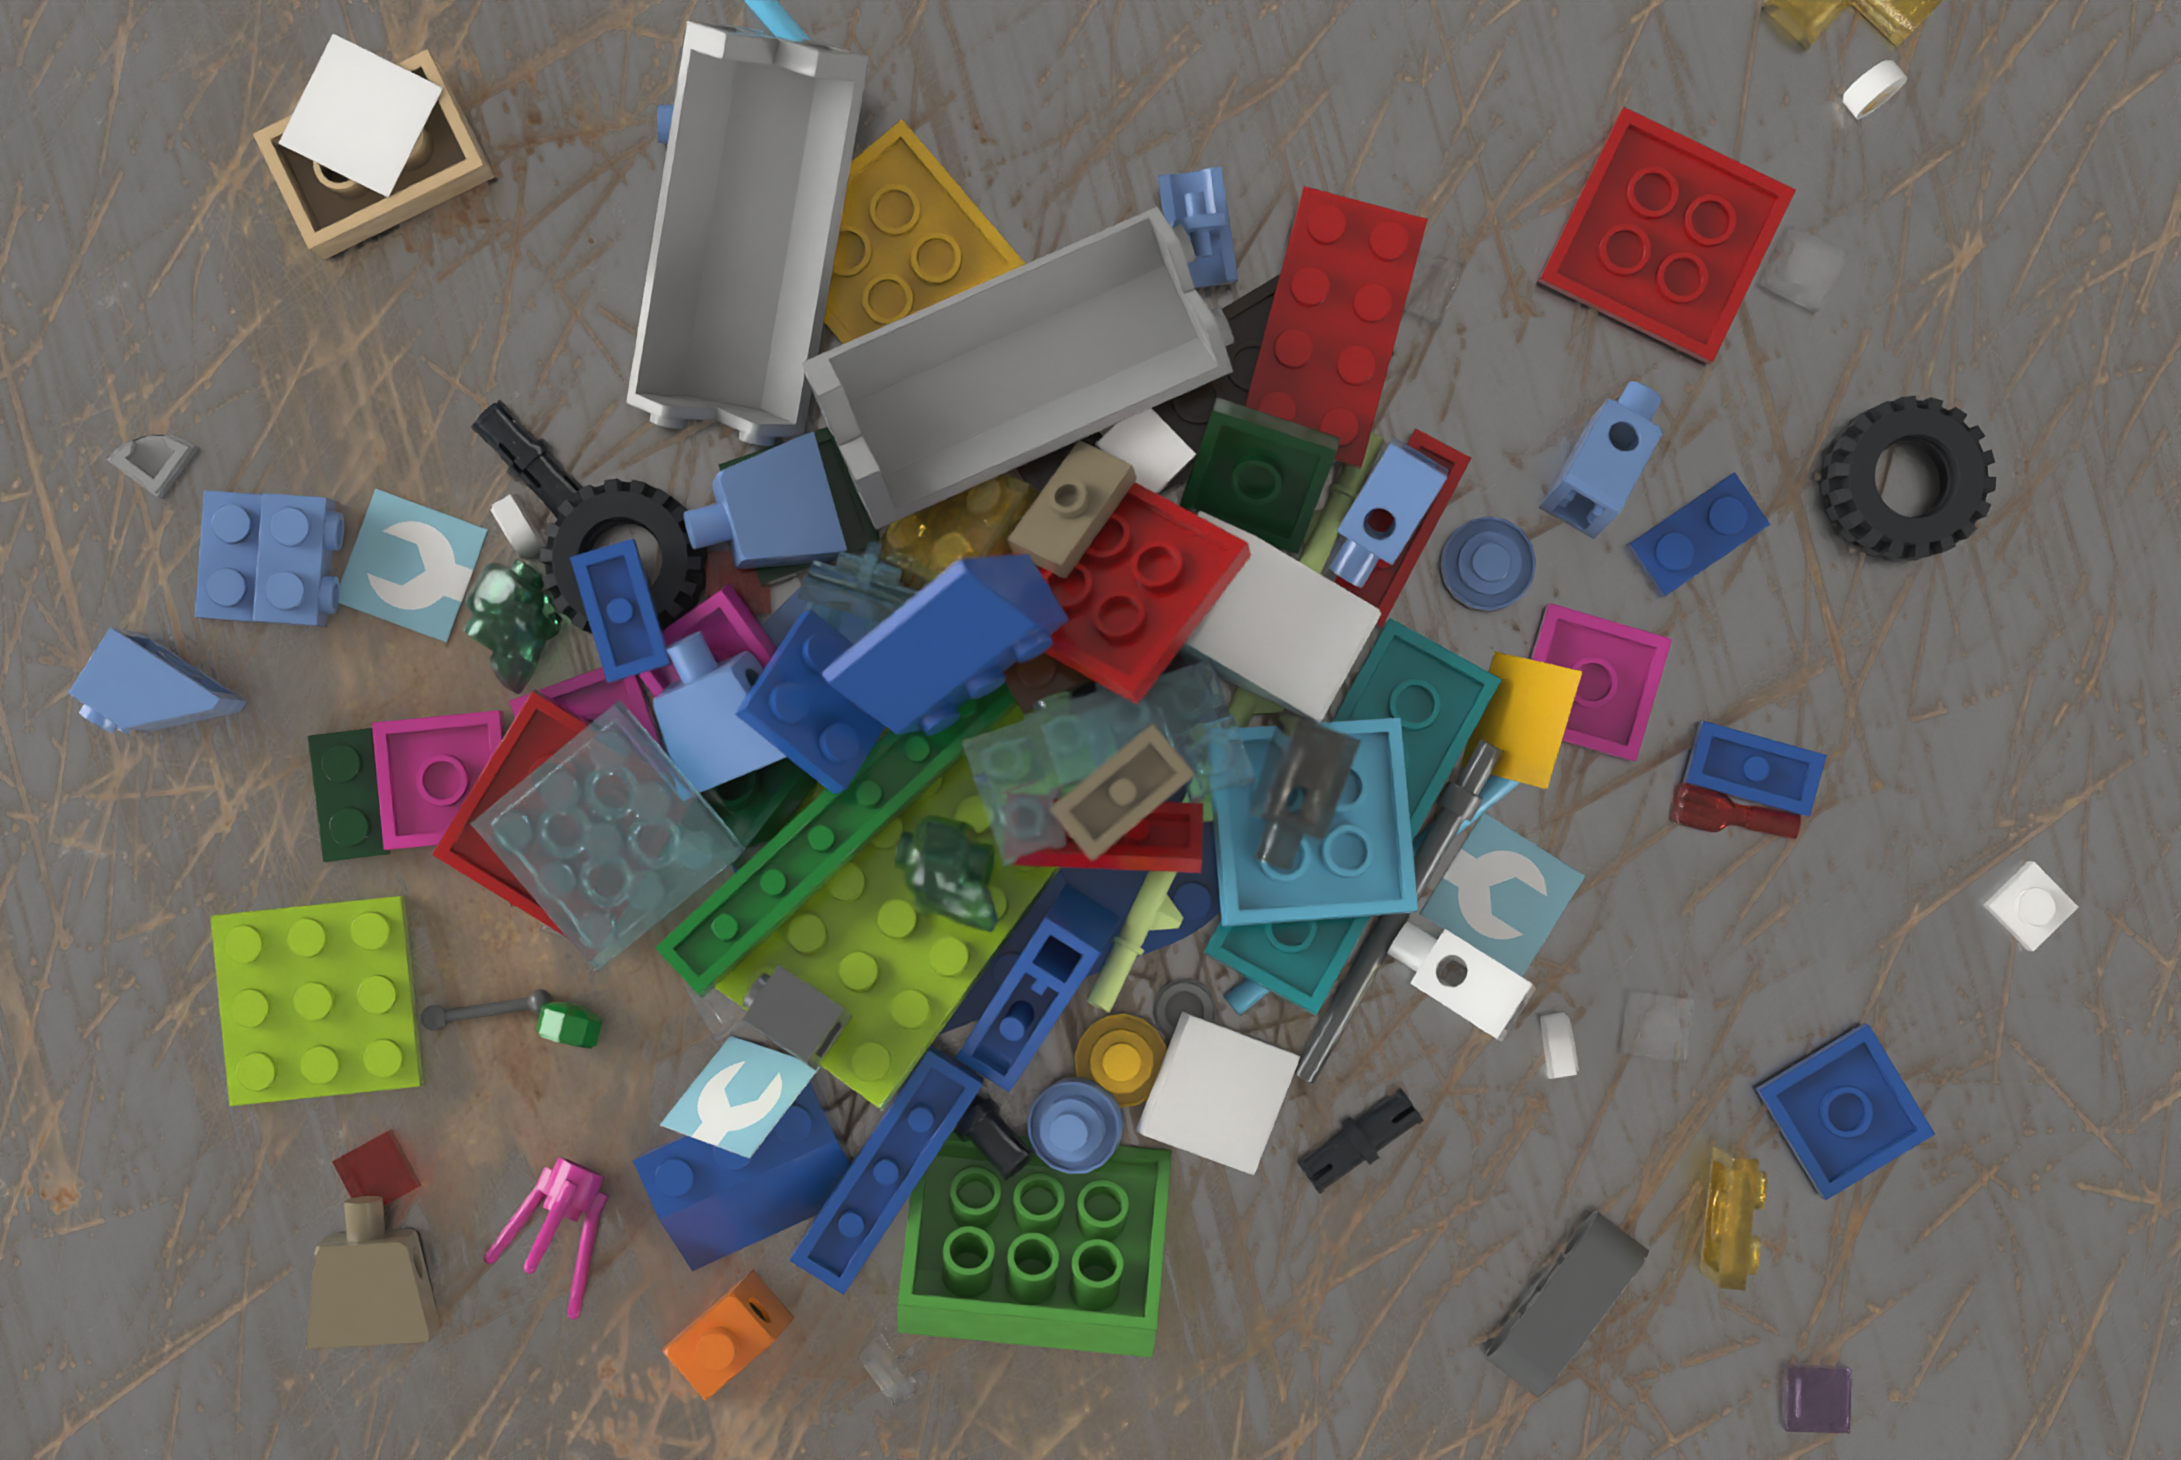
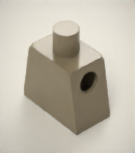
(370, 1284)

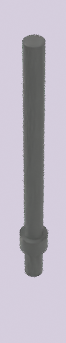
(1458, 804)

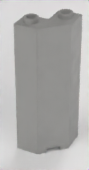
(746, 230)
(1019, 366)

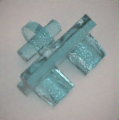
(855, 587)

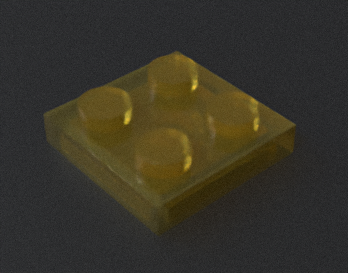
(1733, 1195)

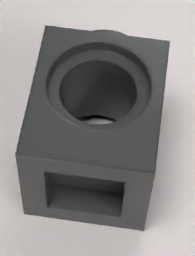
(794, 1016)

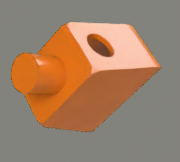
(728, 1335)

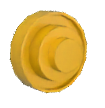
(1121, 1056)

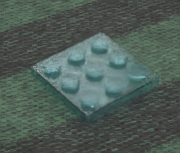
(608, 836)

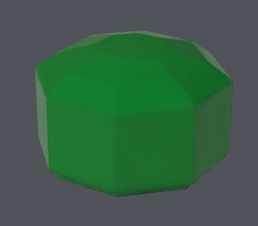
(569, 1024)

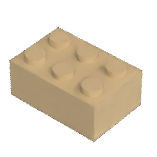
(341, 213)

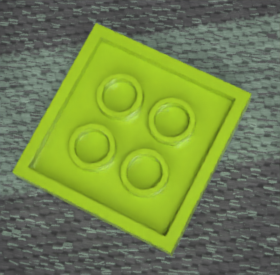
(317, 1000)

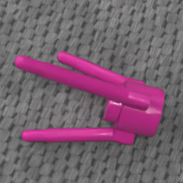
(569, 1192)

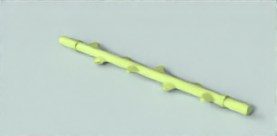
(1152, 905)

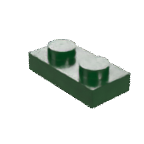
(346, 794)

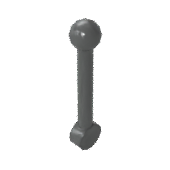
(436, 1017)

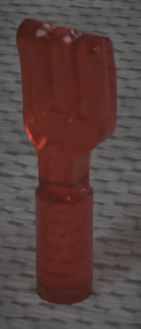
(1716, 811)

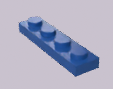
(886, 1169)

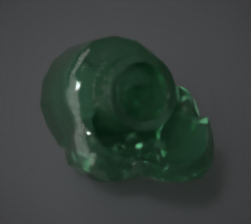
(512, 620)
(949, 871)

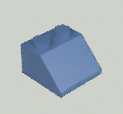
(146, 687)

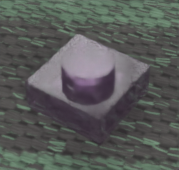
(1816, 1398)

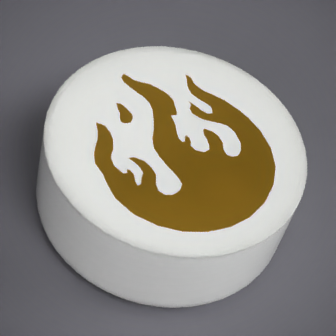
(1874, 88)

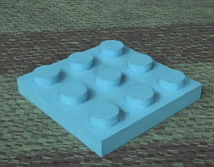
(1357, 867)

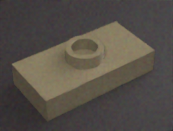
(1072, 508)
(1121, 791)

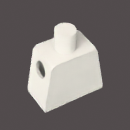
(1488, 996)

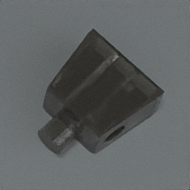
(1306, 758)

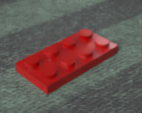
(1336, 317)

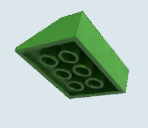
(1038, 1253)

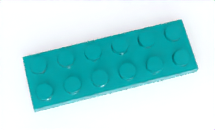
(1438, 708)

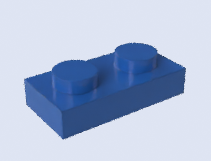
(1698, 534)
(621, 610)
(1754, 768)

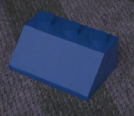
(950, 643)
(725, 1201)

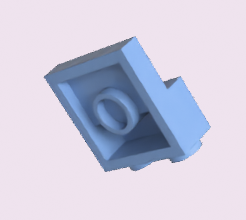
(268, 558)

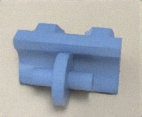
(1200, 206)

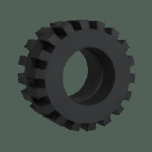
(1960, 467)
(615, 504)

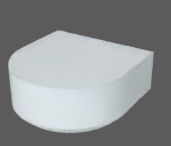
(518, 526)
(1558, 1045)

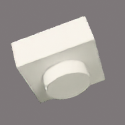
(2030, 906)

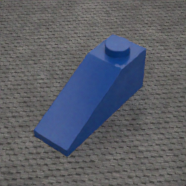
(1038, 988)

